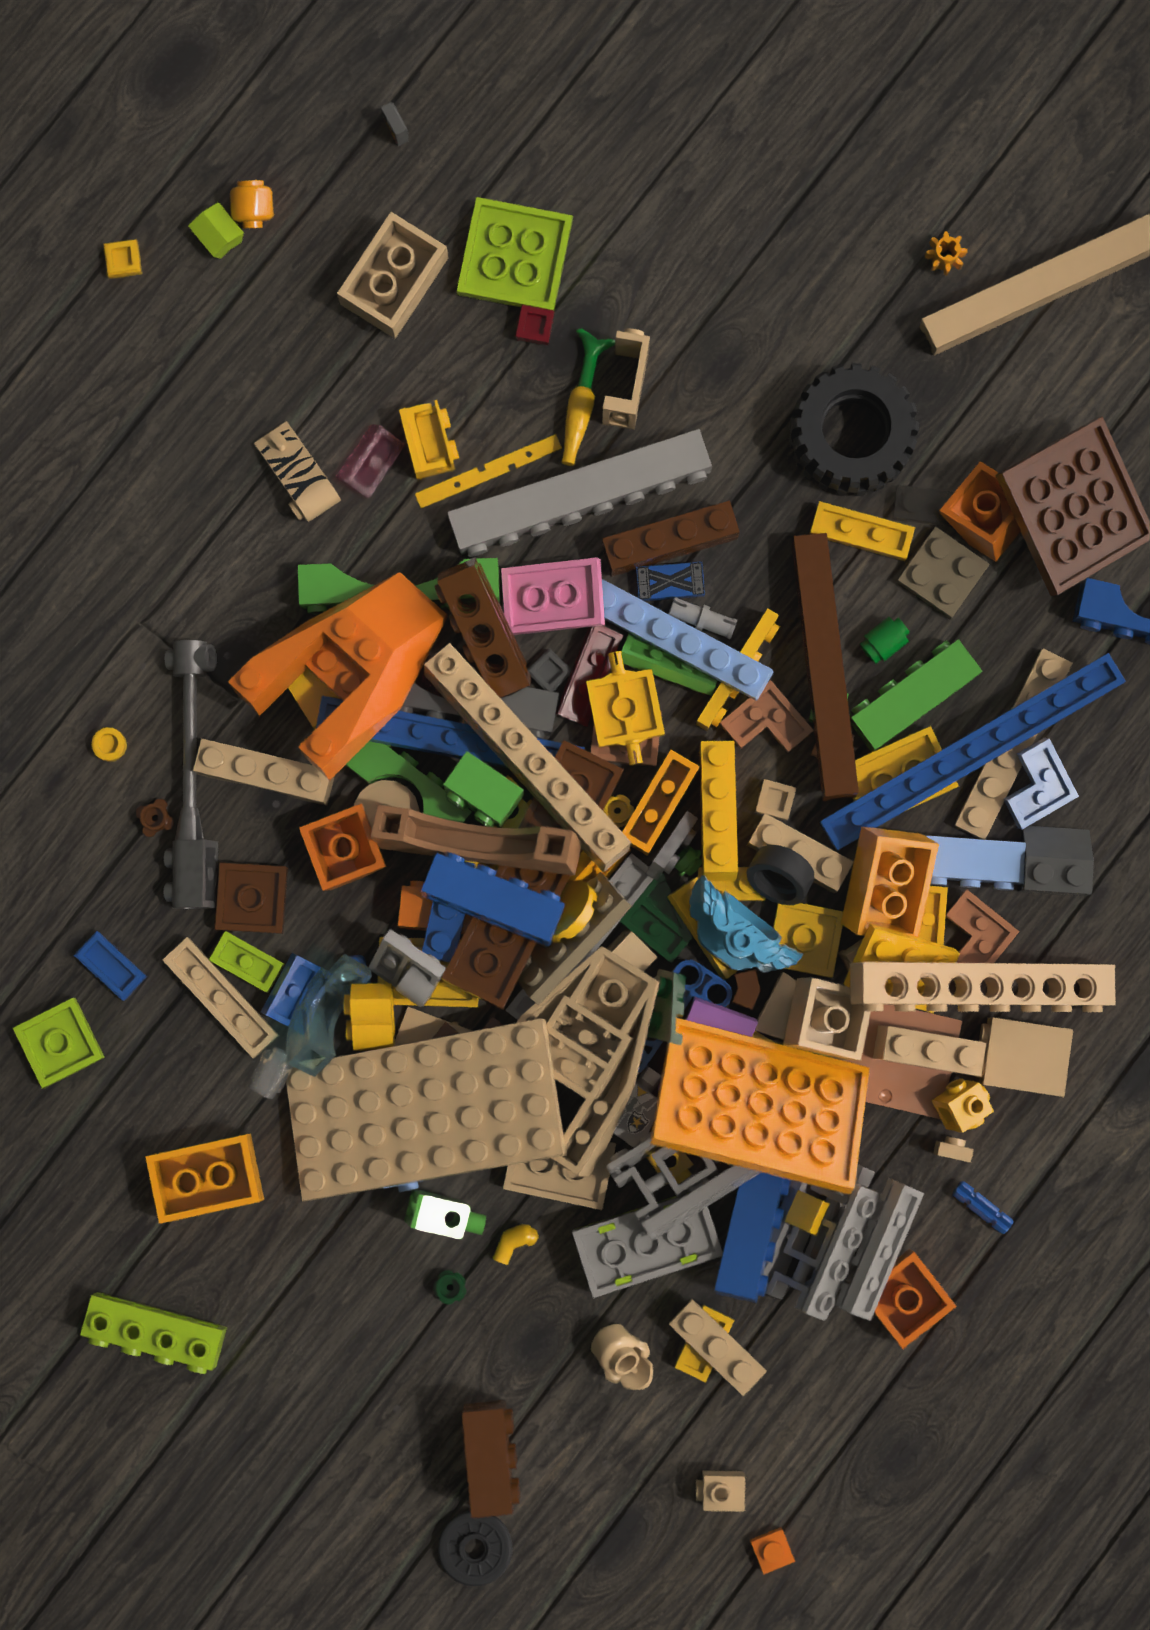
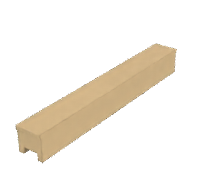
(1038, 286)

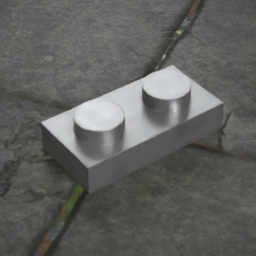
(666, 857)

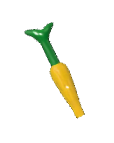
(582, 397)

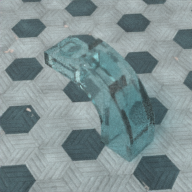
(316, 1013)

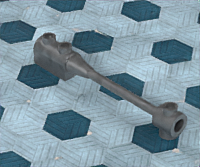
(191, 857)

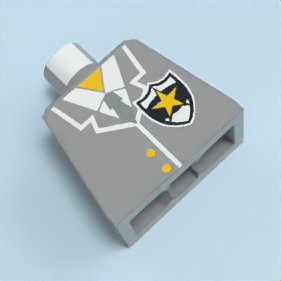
(640, 1109)

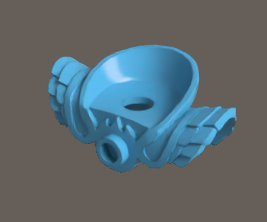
(737, 933)

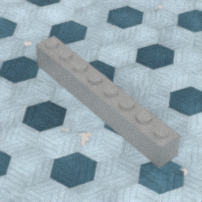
(580, 492)

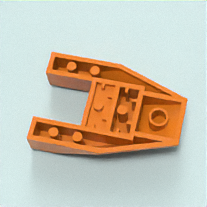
(362, 652)

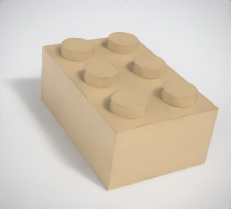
(393, 275)

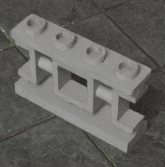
(702, 1191)
(878, 1247)
(834, 1253)

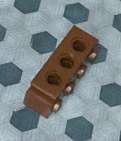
(470, 579)

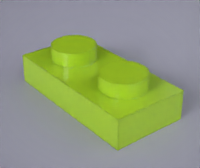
(246, 962)

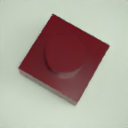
(535, 325)

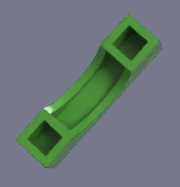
(379, 762)

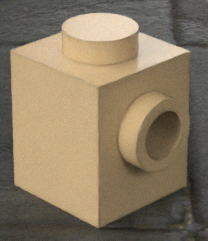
(721, 1491)

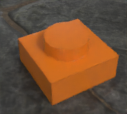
(772, 1550)

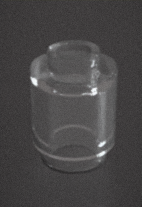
(271, 1073)

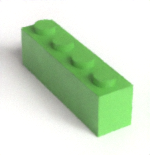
(915, 695)

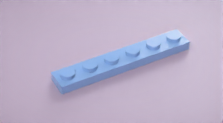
(684, 642)

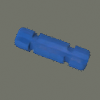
(982, 1207)

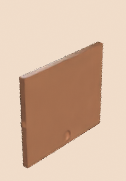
(900, 1084)

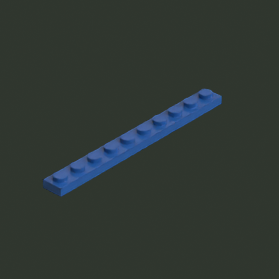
(973, 751)

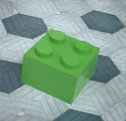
(482, 791)

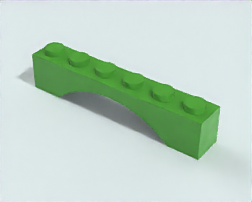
(326, 586)

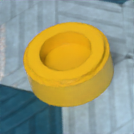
(109, 744)

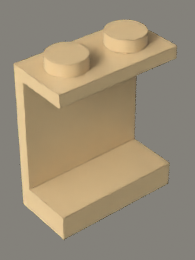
(621, 411)
(1025, 1056)

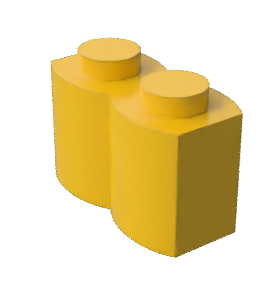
(371, 1016)

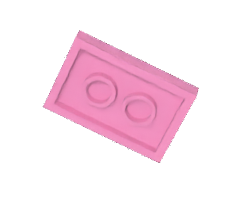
(553, 596)

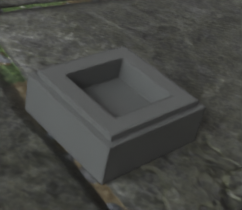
(395, 123)
(549, 671)

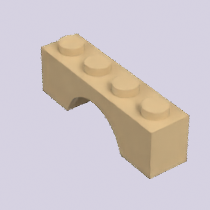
(262, 771)

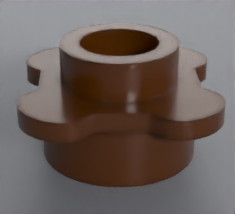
(146, 813)

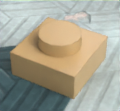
(775, 799)
(954, 1149)

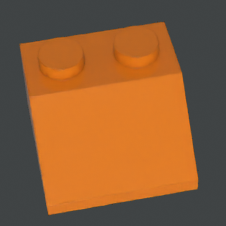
(982, 513)
(342, 847)

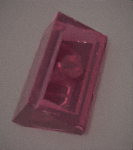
(370, 460)

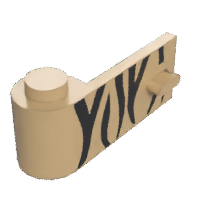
(297, 472)

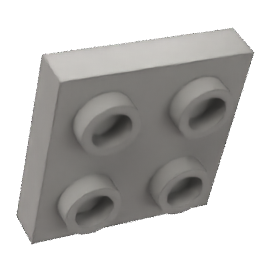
(407, 968)

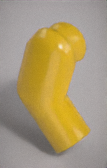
(514, 1238)

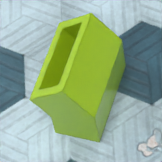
(217, 230)

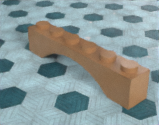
(523, 848)

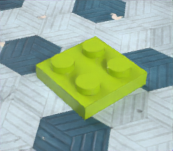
(58, 1042)

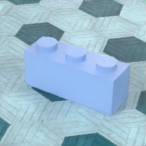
(979, 861)

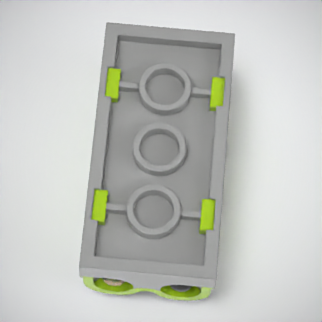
(621, 1254)

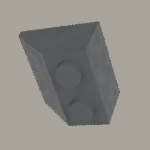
(1057, 861)

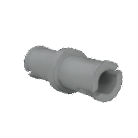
(702, 618)

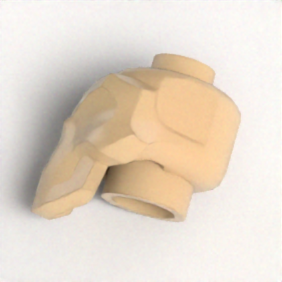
(623, 1357)

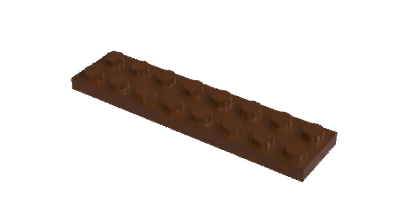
(492, 957)

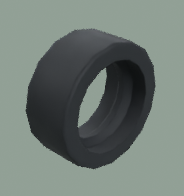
(787, 863)

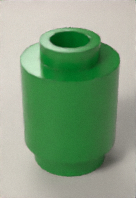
(885, 640)

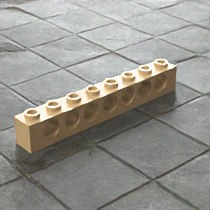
(526, 757)
(1095, 984)

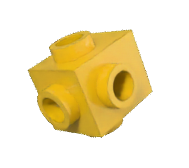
(963, 1105)

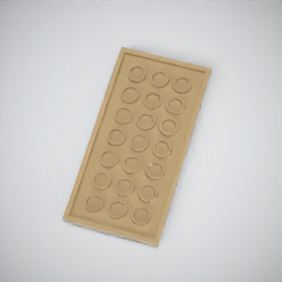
(426, 1111)

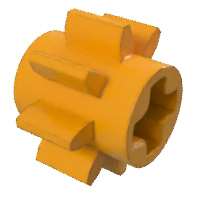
(943, 245)

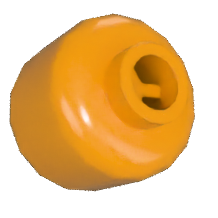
(251, 203)

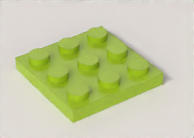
(514, 254)

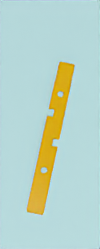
(493, 469)

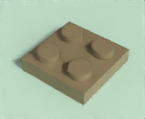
(943, 573)

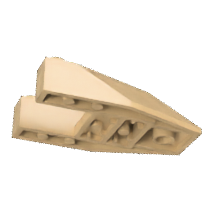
(596, 1045)

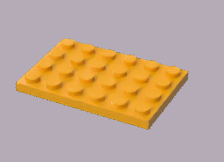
(761, 1106)

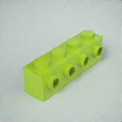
(154, 1332)

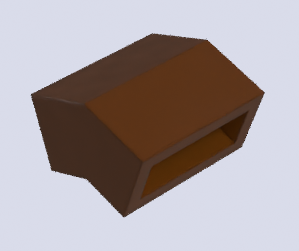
(746, 989)

